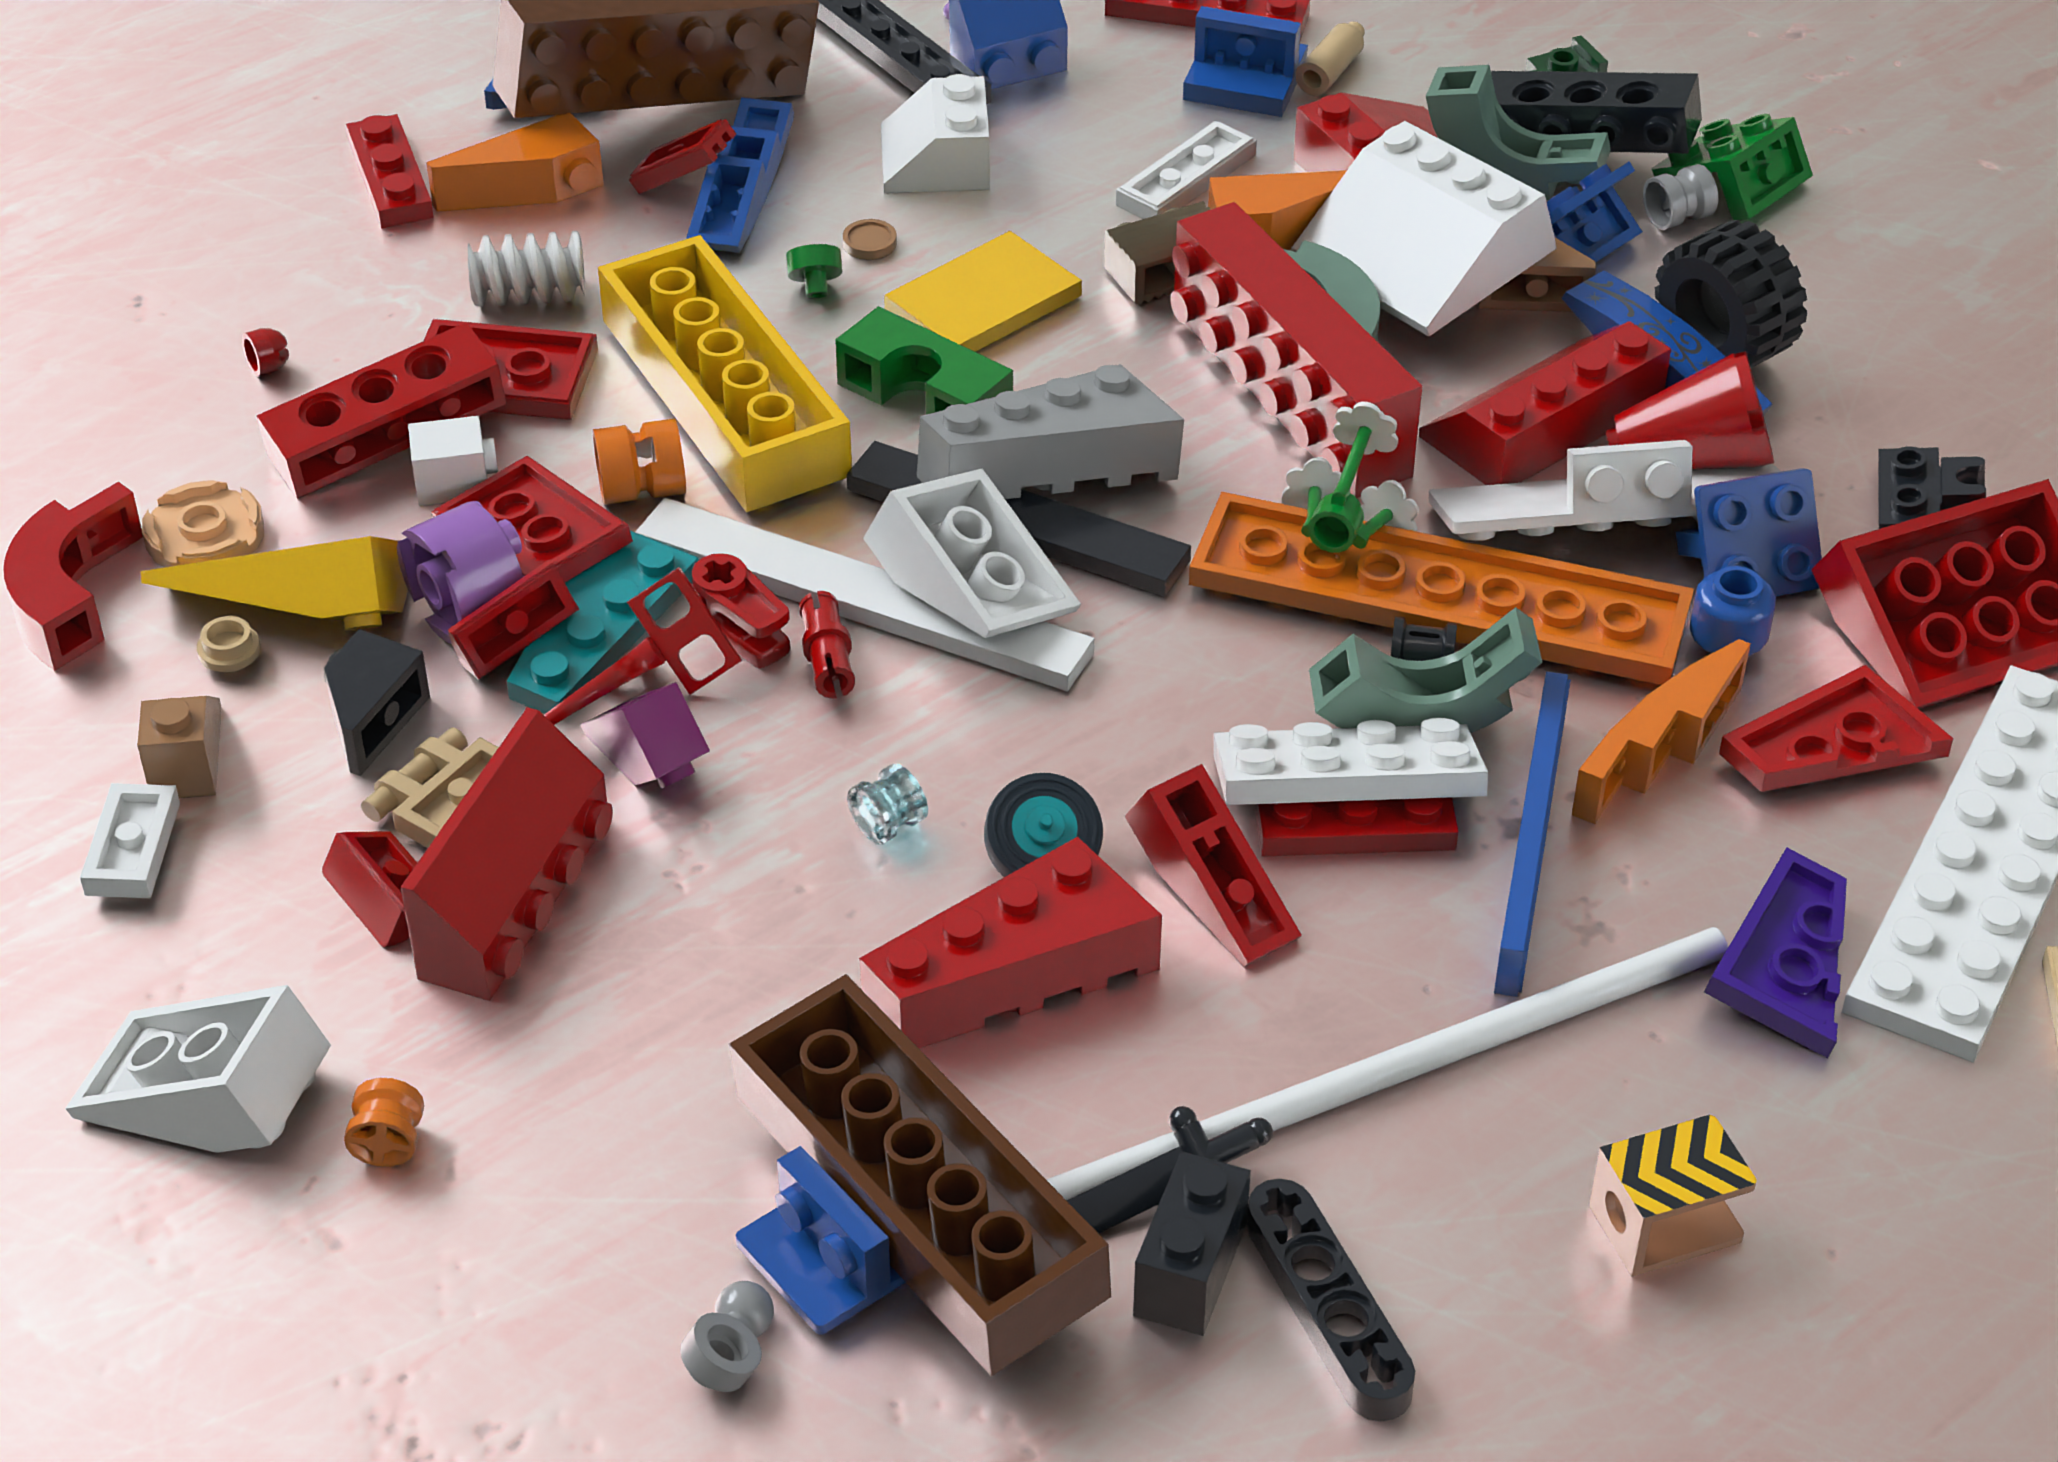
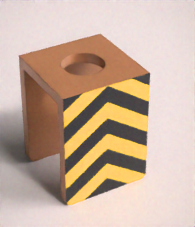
(1667, 1194)

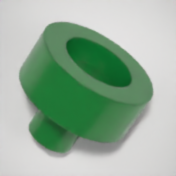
(814, 266)

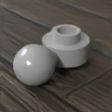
(724, 1344)

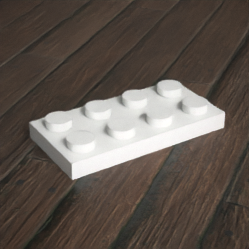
(1349, 763)

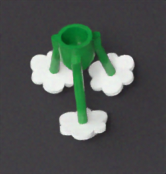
(1332, 511)

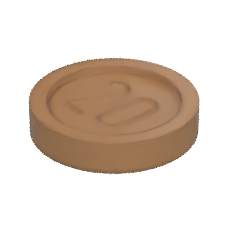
(869, 239)

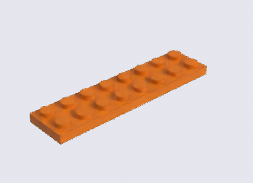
(1578, 611)

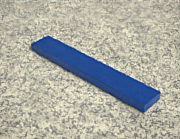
(1532, 836)

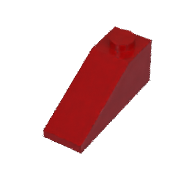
(1211, 865)

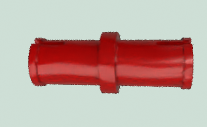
(827, 644)

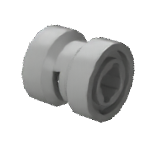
(1674, 198)

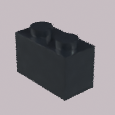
(1191, 1243)

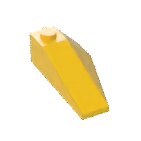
(329, 580)

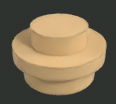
(228, 644)

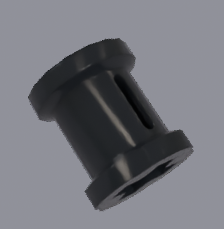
(1422, 642)

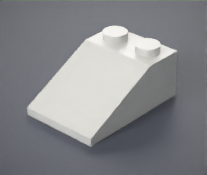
(968, 555)
(206, 1070)

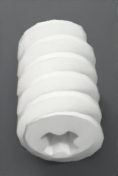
(526, 269)

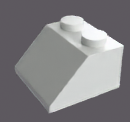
(938, 138)

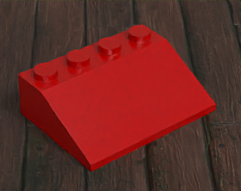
(1952, 594)

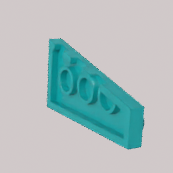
(602, 626)

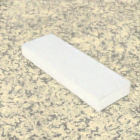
(1186, 171)

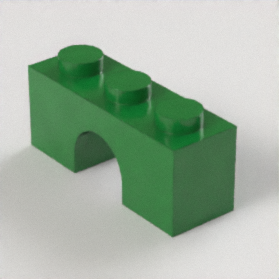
(893, 355)

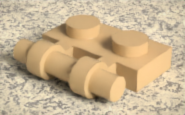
(424, 809)

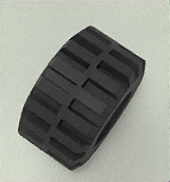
(1735, 290)

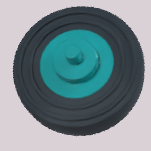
(1037, 817)

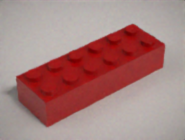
(1289, 341)

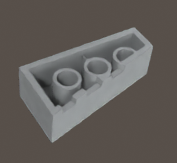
(1056, 435)

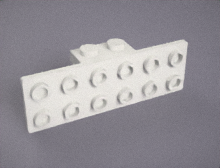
(1602, 487)

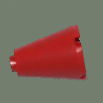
(1710, 410)

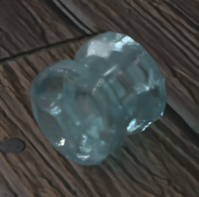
(887, 803)

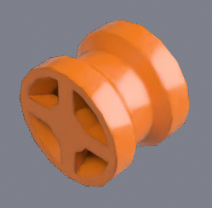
(384, 1122)

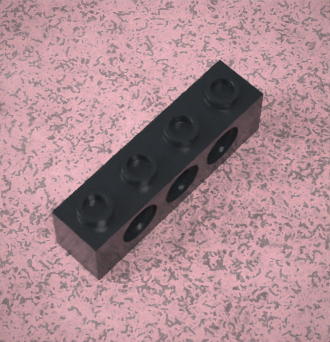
(1635, 108)

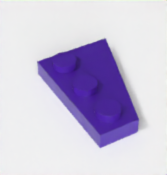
(1787, 954)

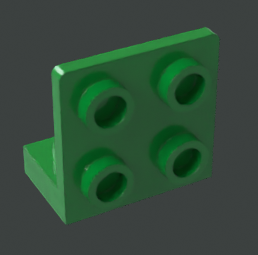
(1752, 160)

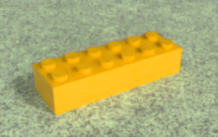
(725, 373)

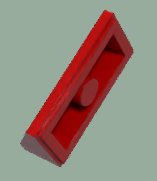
(512, 620)
(369, 877)

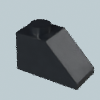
(373, 694)

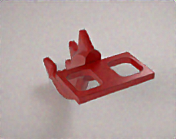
(653, 651)

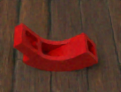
(49, 558)

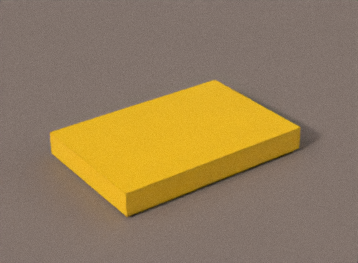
(986, 292)

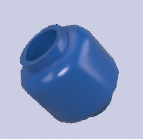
(1732, 607)

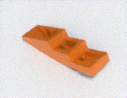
(1668, 722)

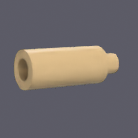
(1330, 58)

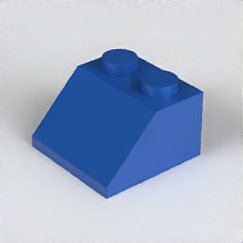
(1009, 38)

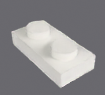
(130, 840)

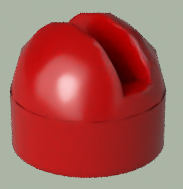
(265, 350)

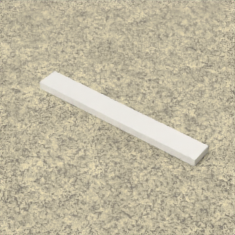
(868, 594)

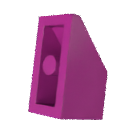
(650, 736)

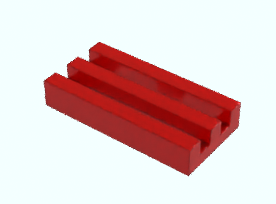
(681, 156)

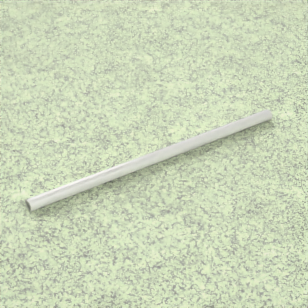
(1426, 1052)

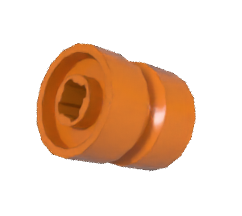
(618, 466)

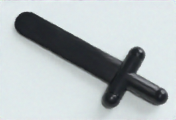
(1145, 1184)

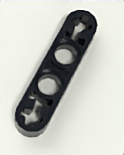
(1336, 1294)

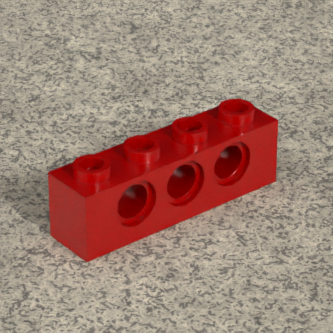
(369, 411)

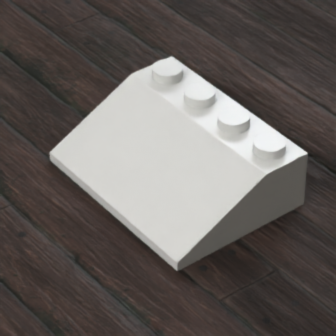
(1431, 226)

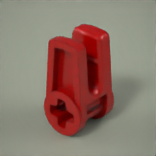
(743, 608)

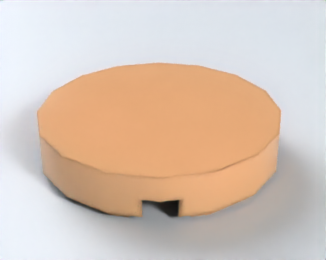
(202, 524)

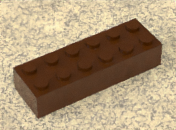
(649, 53)
(959, 1202)

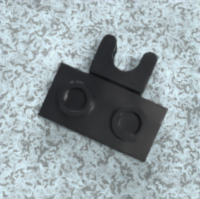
(1916, 485)

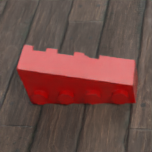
(1014, 944)

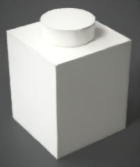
(449, 458)

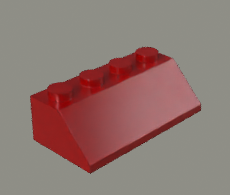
(1551, 406)
(504, 859)

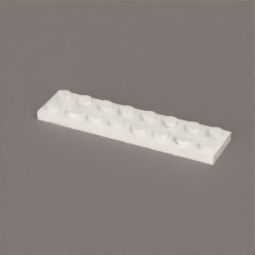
(1973, 882)

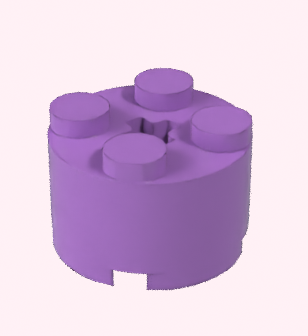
(459, 562)

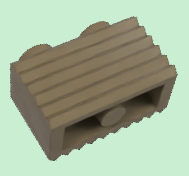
(1141, 253)

